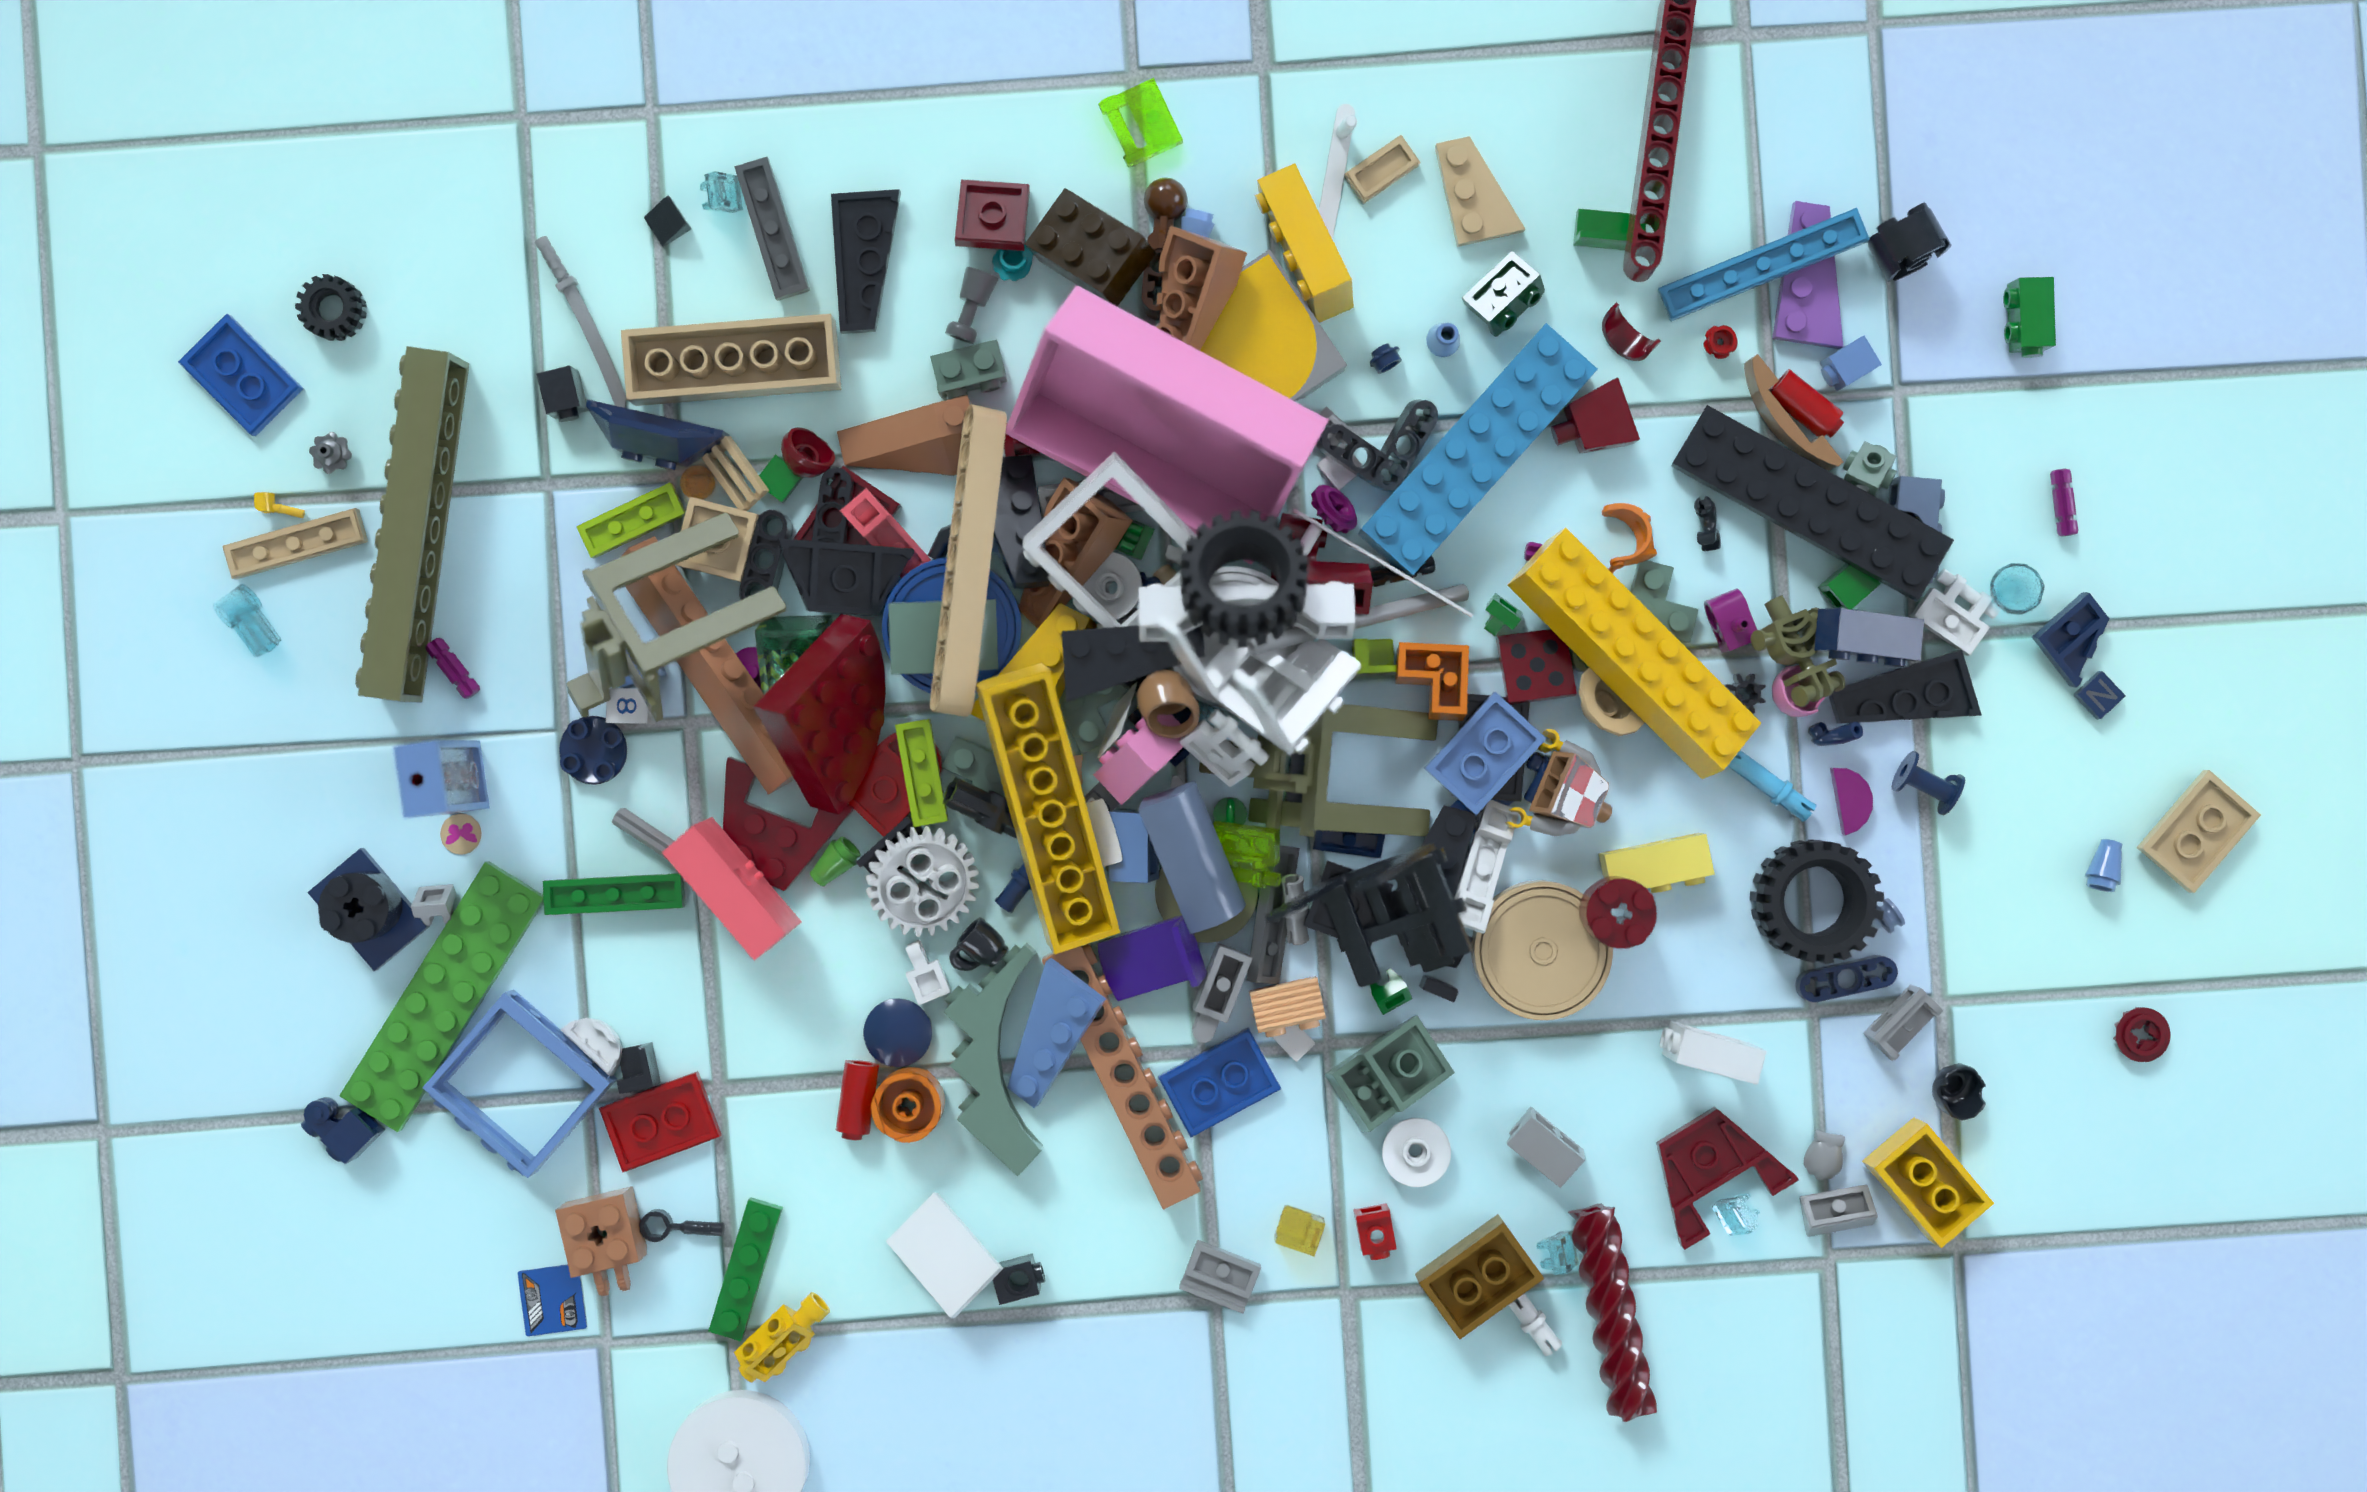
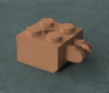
(593, 1253)

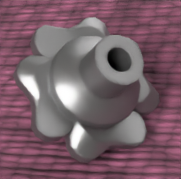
(330, 452)

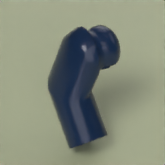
(1822, 736)
(1538, 764)

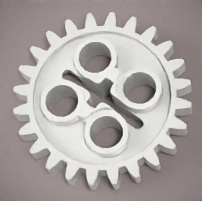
(941, 857)

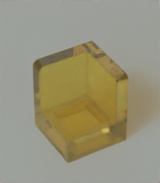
(1299, 1230)

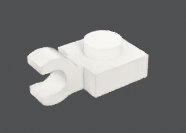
(926, 978)

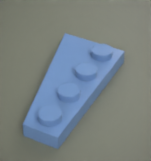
(1056, 1024)

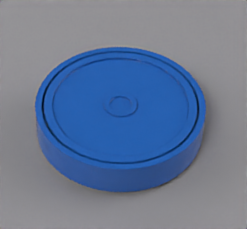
(927, 584)

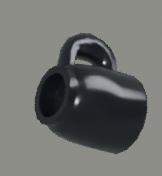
(981, 944)

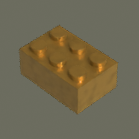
(1478, 1276)

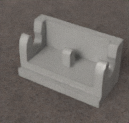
(1902, 1021)
(1546, 1147)

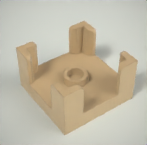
(728, 558)

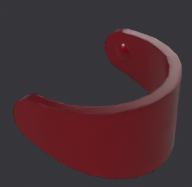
(1624, 337)

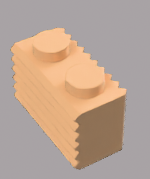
(1287, 1006)

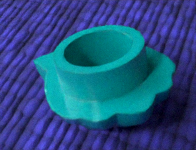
(1012, 263)

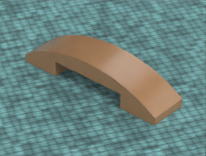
(1759, 380)

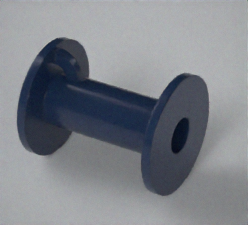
(1945, 790)

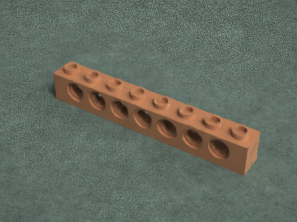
(1168, 1187)

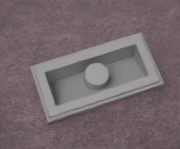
(1838, 1210)

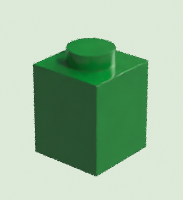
(1848, 587)

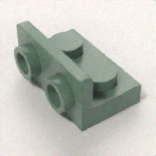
(969, 370)

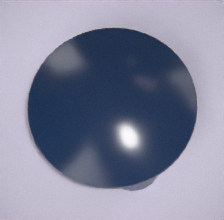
(592, 750)
(897, 1032)

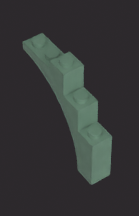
(991, 1113)

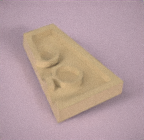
(1473, 195)

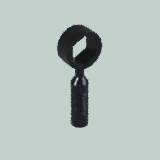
(685, 1227)

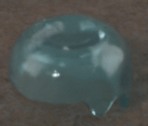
(2016, 589)

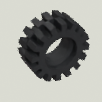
(316, 293)

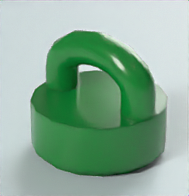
(1230, 811)

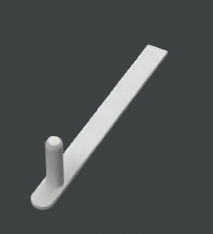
(1343, 126)
(1313, 532)

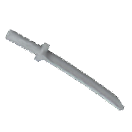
(567, 285)

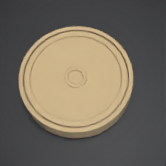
(1538, 952)

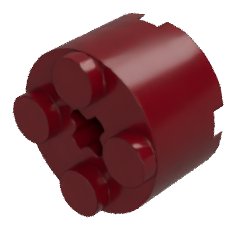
(1626, 930)

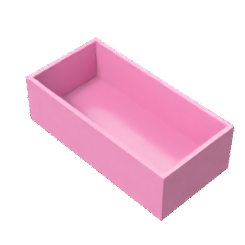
(1169, 411)

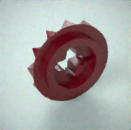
(2155, 1026)

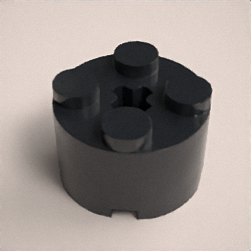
(1908, 243)
(340, 910)

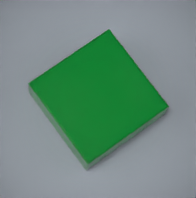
(779, 479)

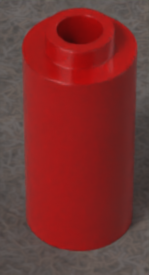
(1807, 405)
(856, 1097)

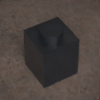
(562, 393)

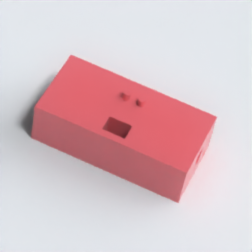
(731, 887)

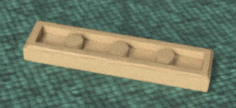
(295, 543)

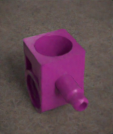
(1730, 620)

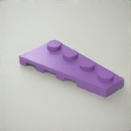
(1809, 297)

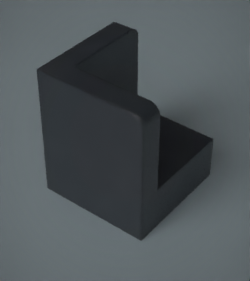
(638, 1068)

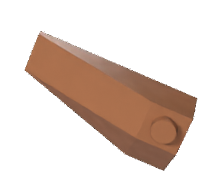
(1195, 284)
(910, 441)
(1077, 546)

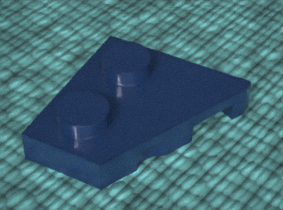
(2073, 636)

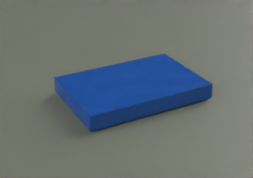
(240, 375)
(1219, 1082)

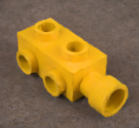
(777, 1339)

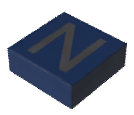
(2099, 695)

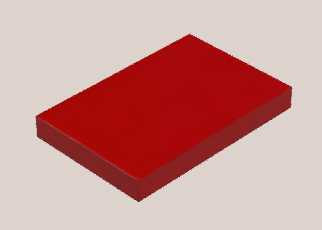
(660, 1121)

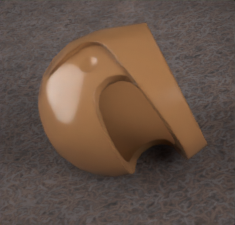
(1166, 694)

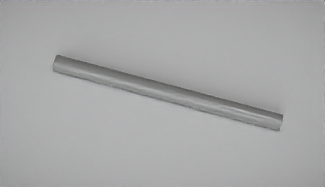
(1376, 615)

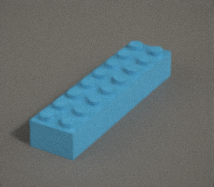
(1477, 451)

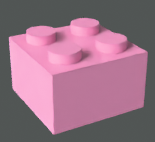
(1137, 759)

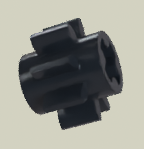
(1751, 688)

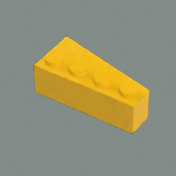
(1305, 242)
(1046, 648)

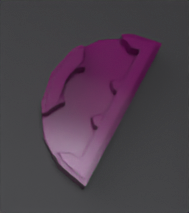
(1852, 799)

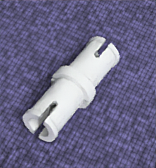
(1534, 1323)

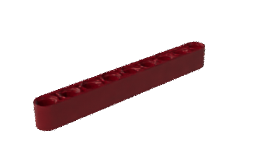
(1657, 145)

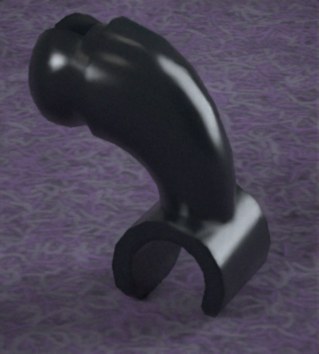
(1710, 536)

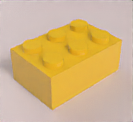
(1928, 1182)

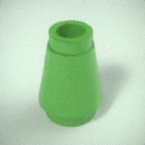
(835, 861)

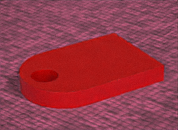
(883, 791)

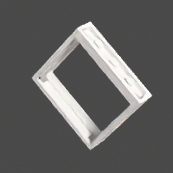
(1141, 493)

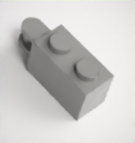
(1219, 990)

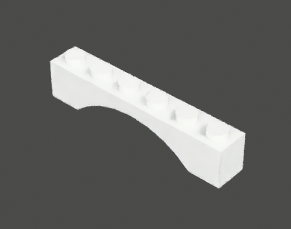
(1325, 615)

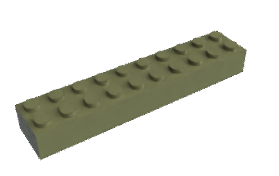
(412, 525)

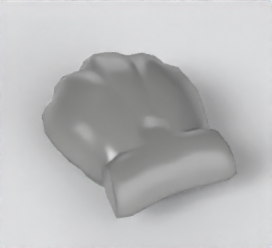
(1824, 1155)

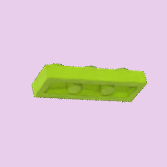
(631, 520)
(921, 772)

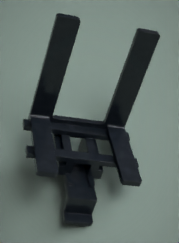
(1404, 912)

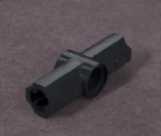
(984, 807)

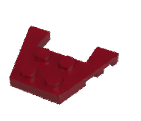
(773, 842)
(1705, 1157)

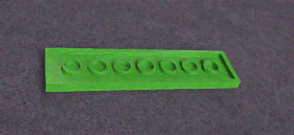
(443, 996)

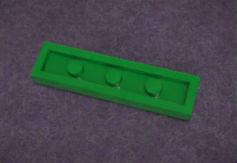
(613, 894)
(745, 1269)

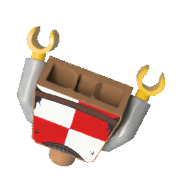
(1569, 791)

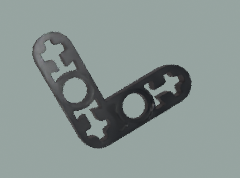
(1379, 459)

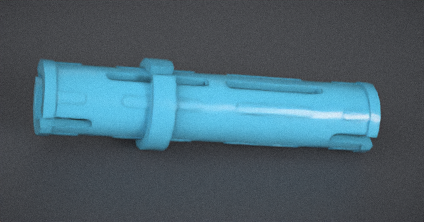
(1772, 786)

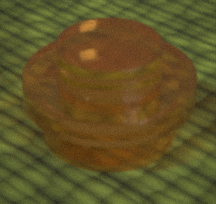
(697, 482)

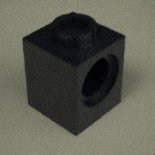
(1009, 1291)

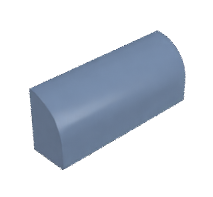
(1191, 857)

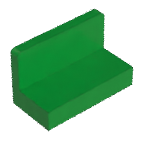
(1601, 229)

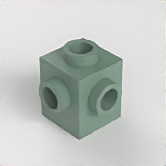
(1870, 468)

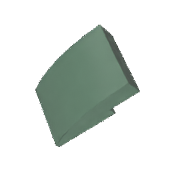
(915, 634)
(1389, 1074)

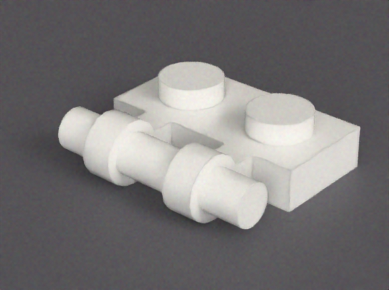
(1951, 621)
(1218, 754)

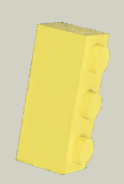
(1662, 862)

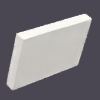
(944, 1255)

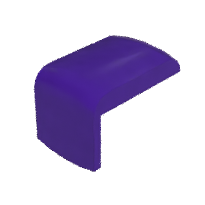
(1151, 958)

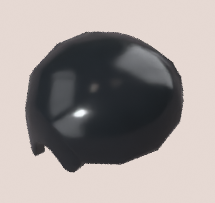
(1959, 1091)

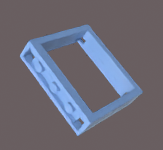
(472, 1118)

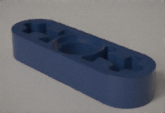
(1868, 964)

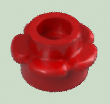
(1729, 341)

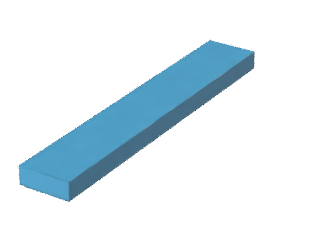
(1764, 264)

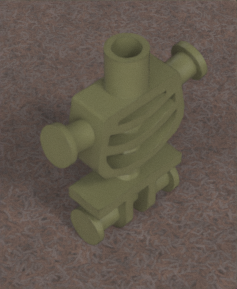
(1787, 648)

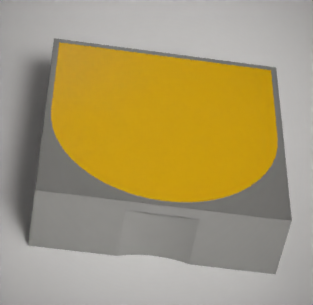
(1273, 333)

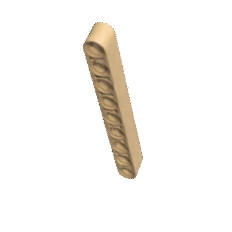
(968, 561)

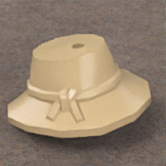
(1605, 707)

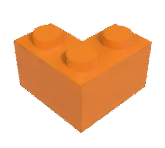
(1443, 669)

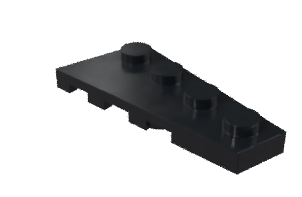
(862, 250)
(1015, 517)
(1115, 656)
(1917, 691)

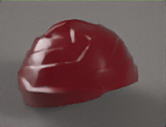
(806, 453)

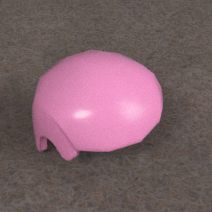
(1782, 695)

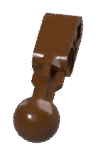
(1165, 202)

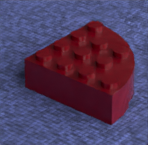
(829, 712)

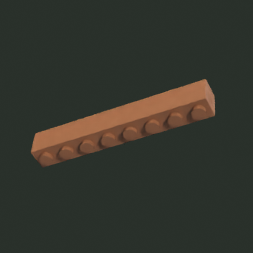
(713, 672)

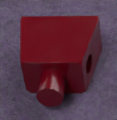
(1598, 420)

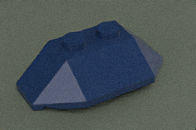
(654, 436)

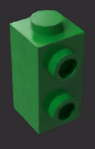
(2030, 316)

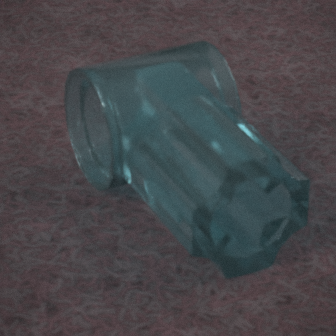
(242, 613)

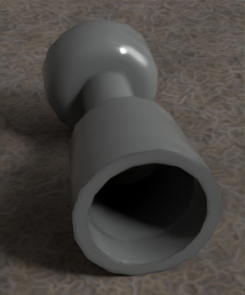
(975, 291)

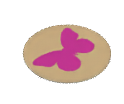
(460, 833)

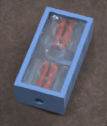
(441, 777)

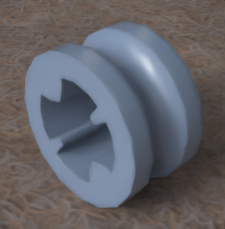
(1891, 916)

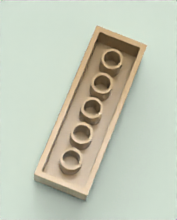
(731, 359)

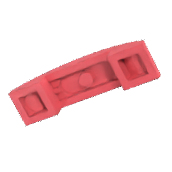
(881, 527)

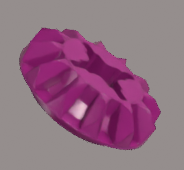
(1334, 508)

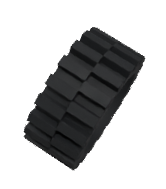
(1250, 541)
(1858, 901)

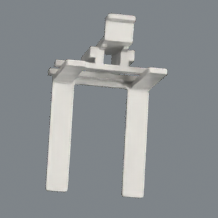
(1284, 684)

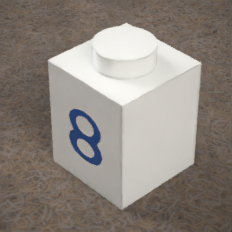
(627, 707)

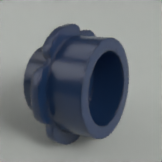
(1385, 358)

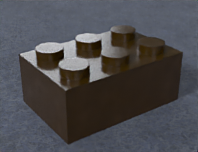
(1090, 247)

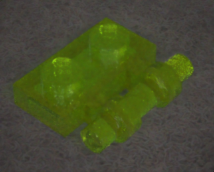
(1253, 846)

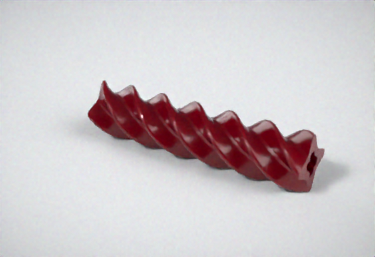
(1614, 1308)

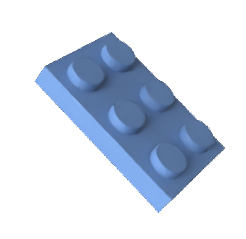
(1485, 753)

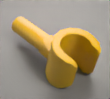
(266, 503)

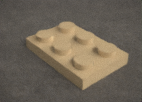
(2198, 831)

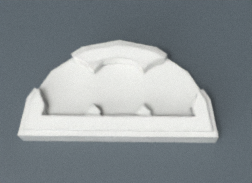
(597, 1041)

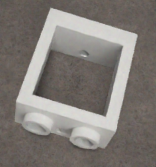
(1712, 1052)

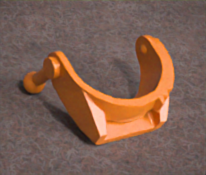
(1640, 525)

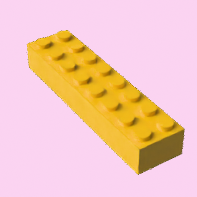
(1634, 654)
(1047, 807)

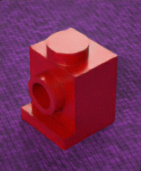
(1371, 1219)

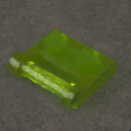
(1150, 117)

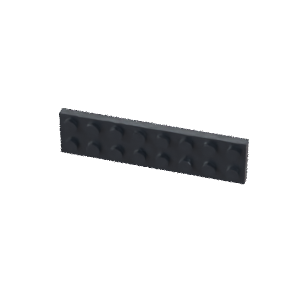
(1812, 503)

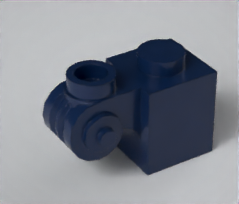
(343, 1137)

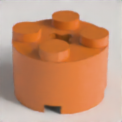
(898, 1121)

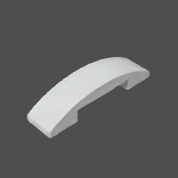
(1484, 864)

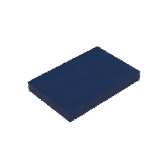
(382, 949)

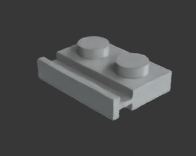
(1220, 1276)

